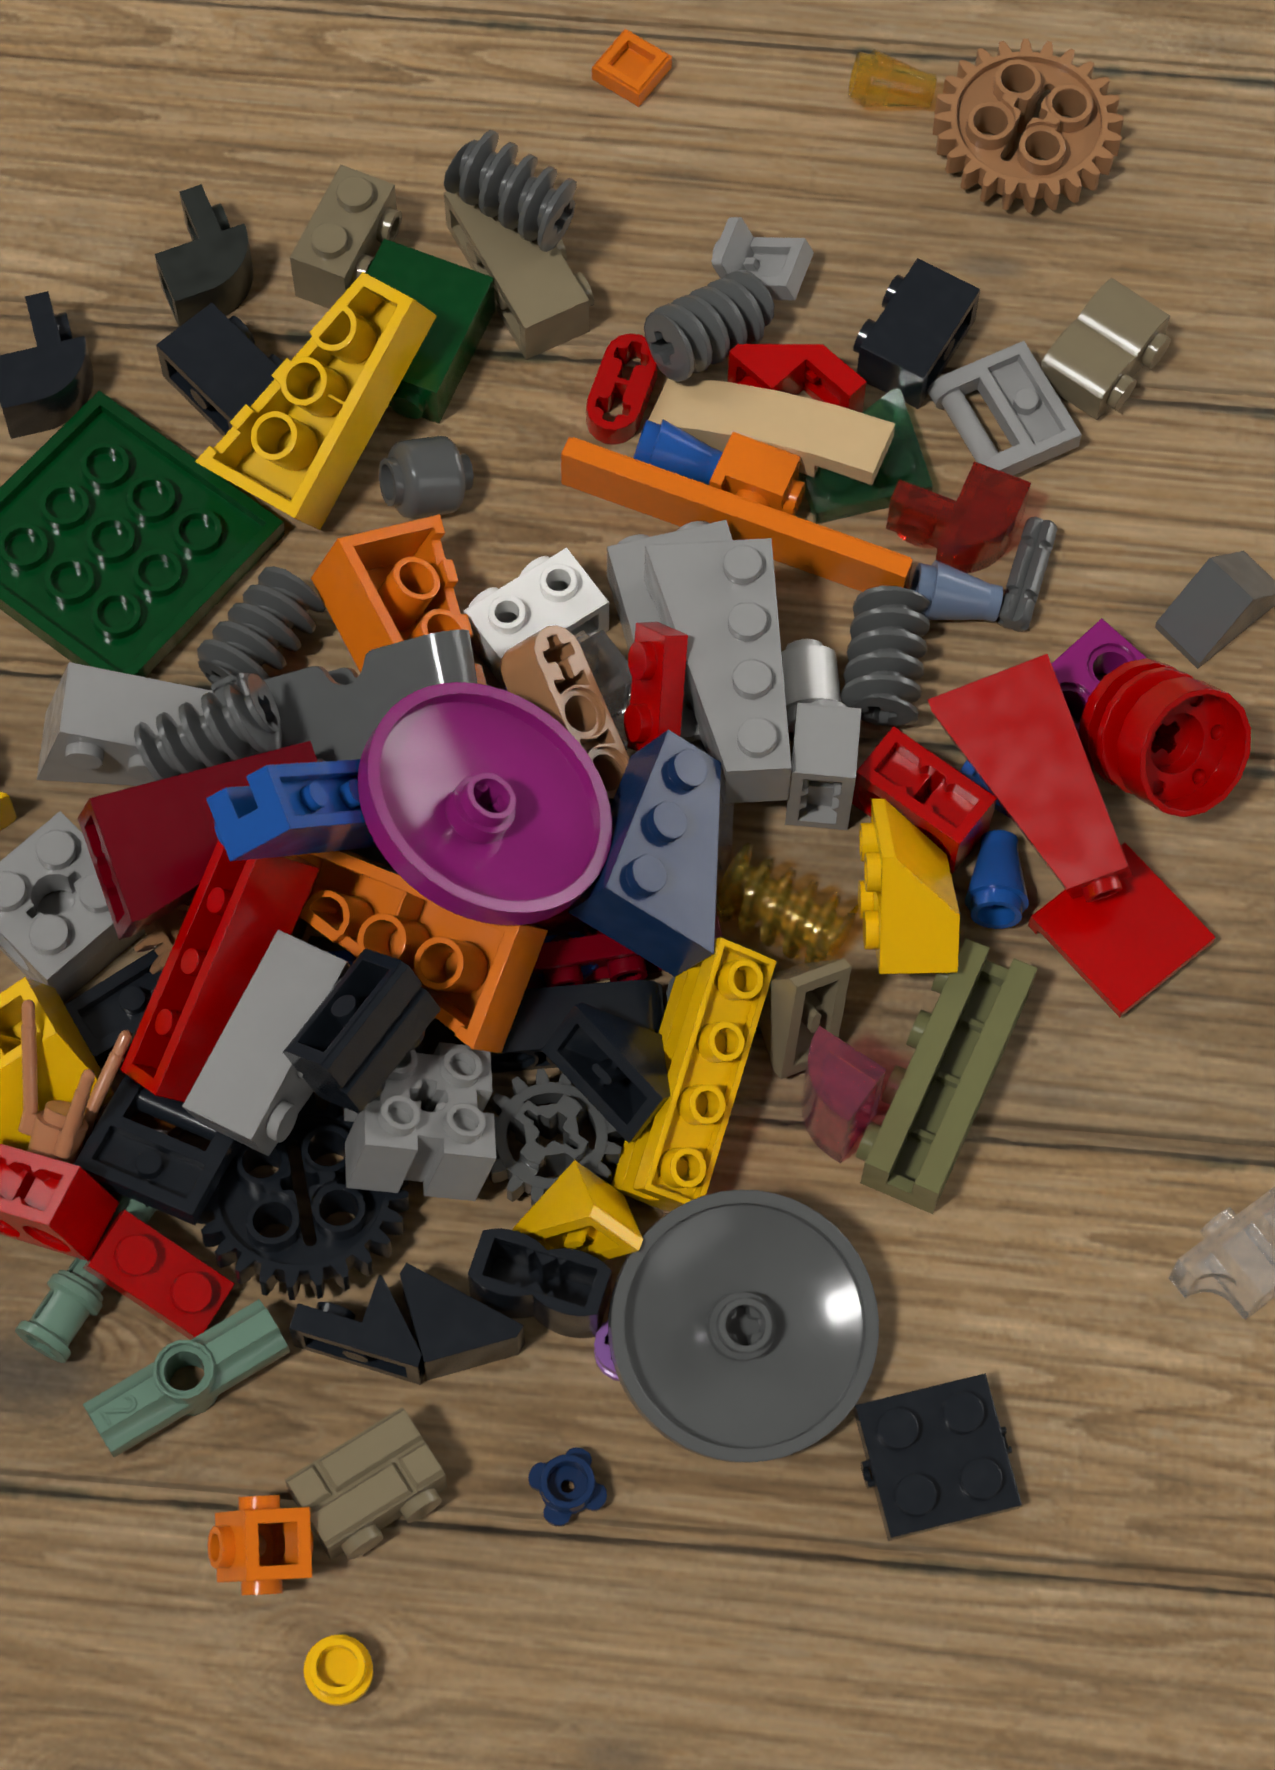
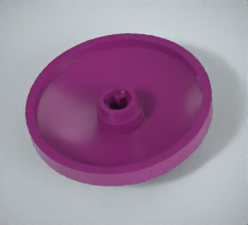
(484, 803)

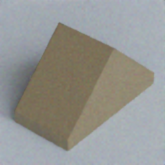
(795, 1008)

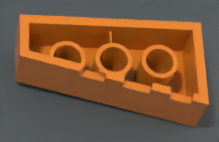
(391, 587)
(465, 964)

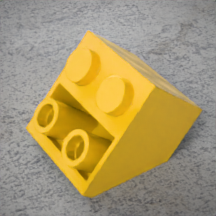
(906, 896)
(60, 1055)

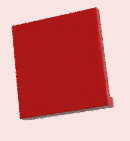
(1124, 940)

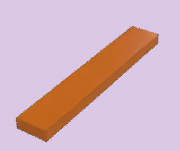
(685, 500)

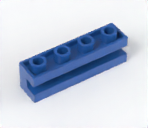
(292, 811)

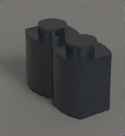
(555, 1286)

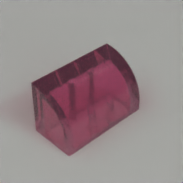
(839, 1093)

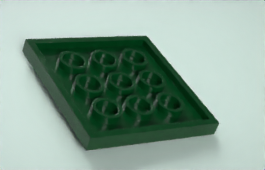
(121, 541)

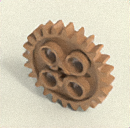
(984, 102)

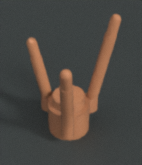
(62, 1125)

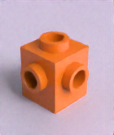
(261, 1545)

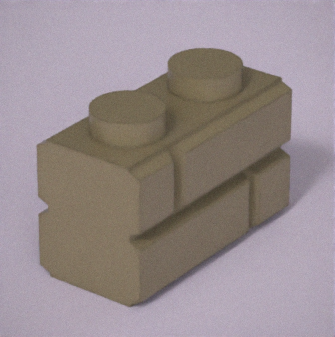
(369, 1485)

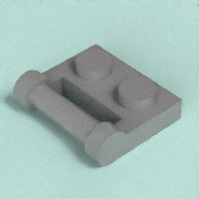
(1020, 403)

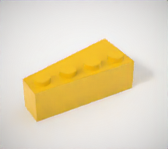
(323, 403)

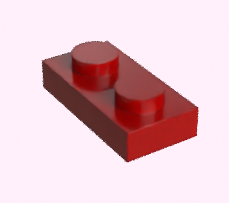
(657, 683)
(159, 1275)

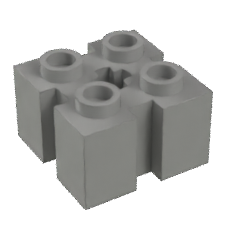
(427, 1127)

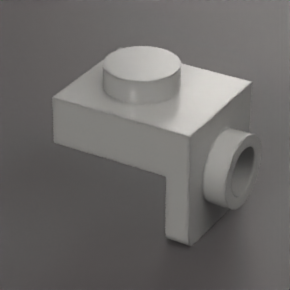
(774, 260)

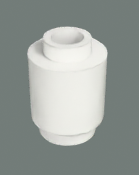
(808, 675)

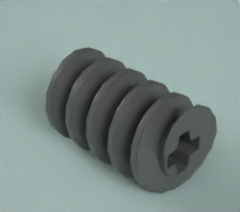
(512, 190)
(708, 324)
(260, 626)
(886, 655)
(219, 736)

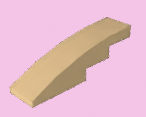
(810, 428)

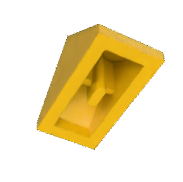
(582, 1215)

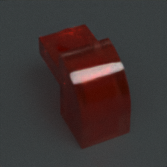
(966, 531)

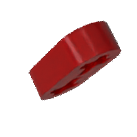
(610, 385)

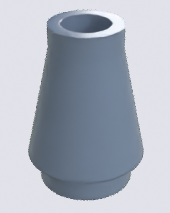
(956, 593)

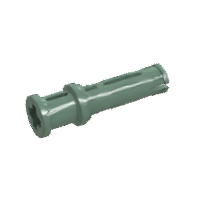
(71, 1299)

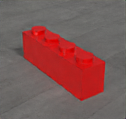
(212, 963)

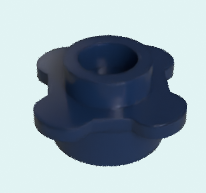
(570, 1467)

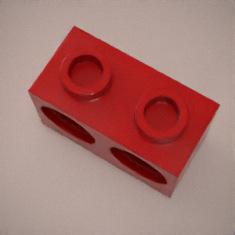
(926, 792)
(52, 1203)

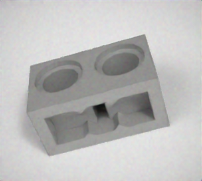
(823, 764)

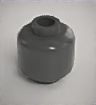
(425, 477)

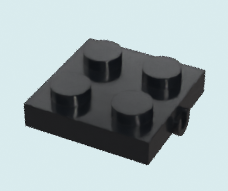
(936, 1457)

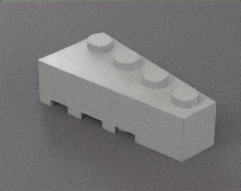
(734, 666)

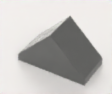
(1217, 606)

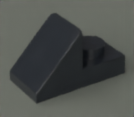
(377, 1343)

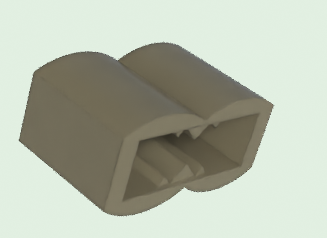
(1106, 348)

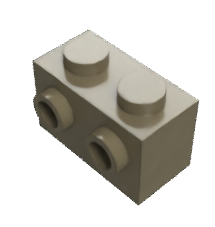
(343, 235)

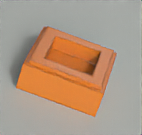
(631, 67)

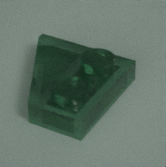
(839, 496)

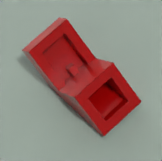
(795, 369)

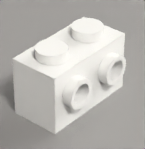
(543, 595)

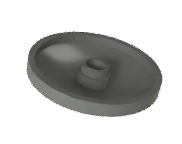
(743, 1326)

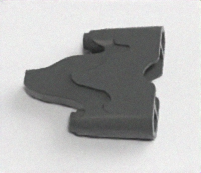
(343, 709)

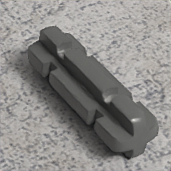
(1027, 574)

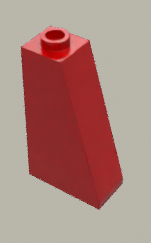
(1032, 759)

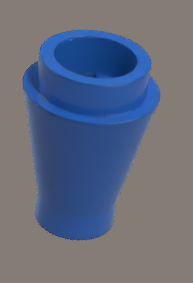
(676, 451)
(997, 884)

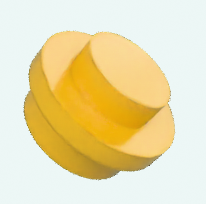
(338, 1670)

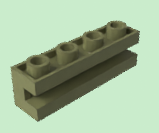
(946, 1078)

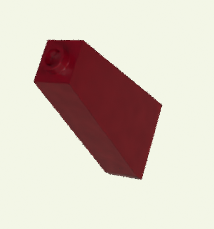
(160, 835)

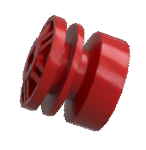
(1165, 737)

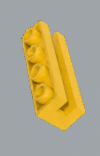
(705, 1052)

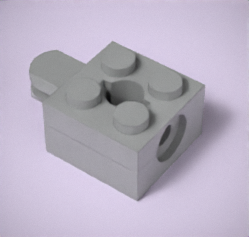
(71, 930)

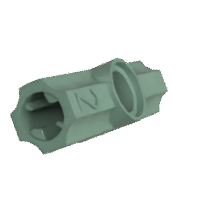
(148, 1402)

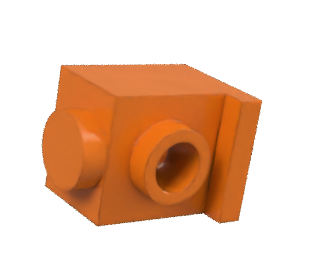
(760, 474)

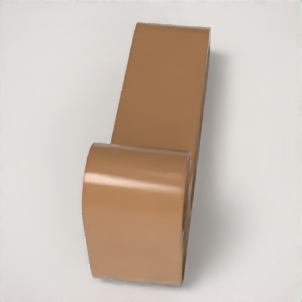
(557, 678)

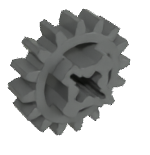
(531, 1121)

